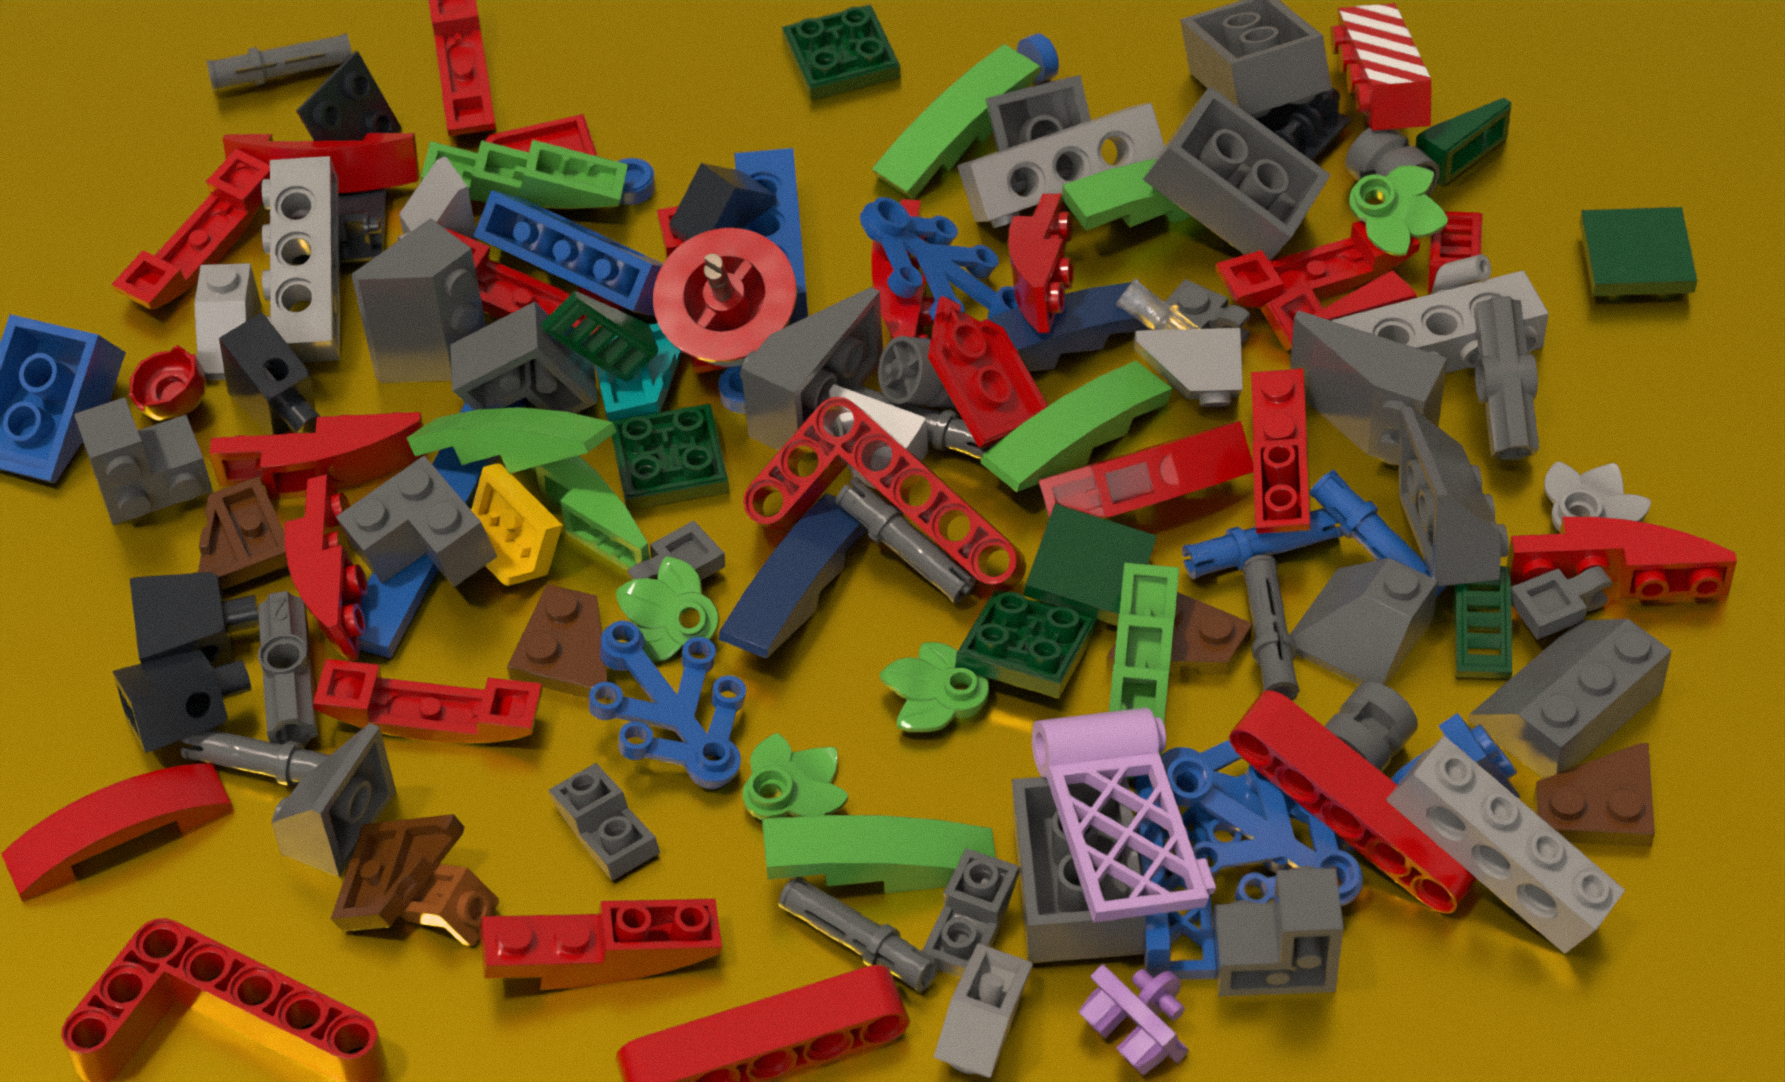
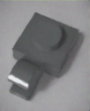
(1208, 308)
(687, 544)
(1555, 603)

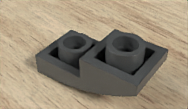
(603, 821)
(972, 910)

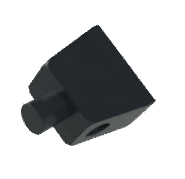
(268, 378)
(188, 615)
(177, 696)

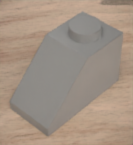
(442, 198)
(222, 302)
(1196, 361)
(982, 1010)

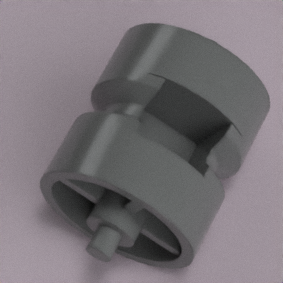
(1384, 151)
(909, 376)
(1374, 723)

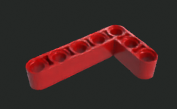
(893, 482)
(227, 1000)

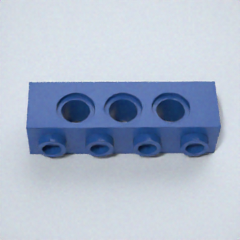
(781, 222)
(569, 251)

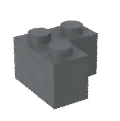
(521, 361)
(141, 467)
(416, 517)
(1283, 943)

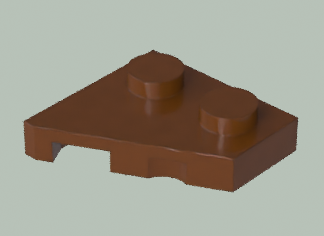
(241, 534)
(1203, 639)
(561, 644)
(1601, 800)
(391, 867)

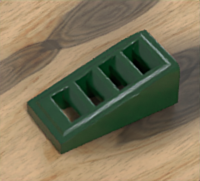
(1465, 138)
(623, 356)
(1485, 596)

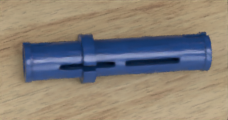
(1362, 522)
(1241, 544)

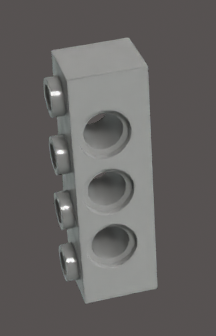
(989, 177)
(295, 187)
(1446, 320)
(1505, 845)

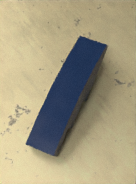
(1082, 326)
(790, 580)

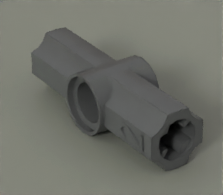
(1506, 378)
(287, 669)

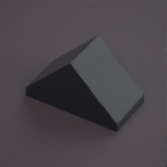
(719, 200)

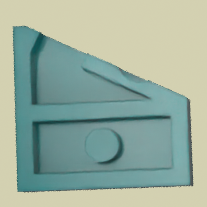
(647, 389)

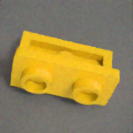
(517, 526)

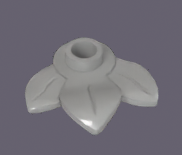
(1591, 494)

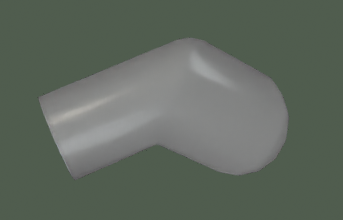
(1462, 273)

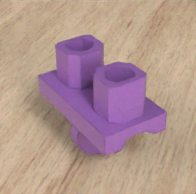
(1115, 1002)

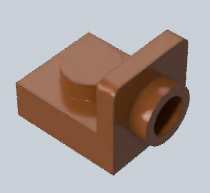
(454, 901)

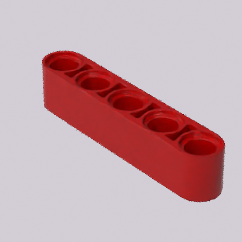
(1346, 797)
(773, 1033)

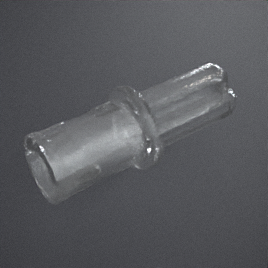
(1151, 309)

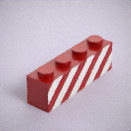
(1382, 67)

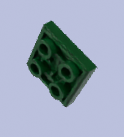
(841, 52)
(1637, 251)
(669, 457)
(1084, 562)
(1026, 643)

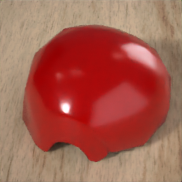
(168, 384)

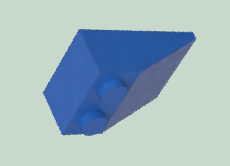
(43, 382)

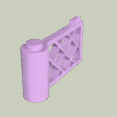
(1117, 747)

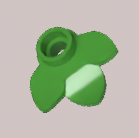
(1404, 211)
(660, 606)
(931, 690)
(798, 778)

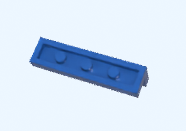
(1157, 932)

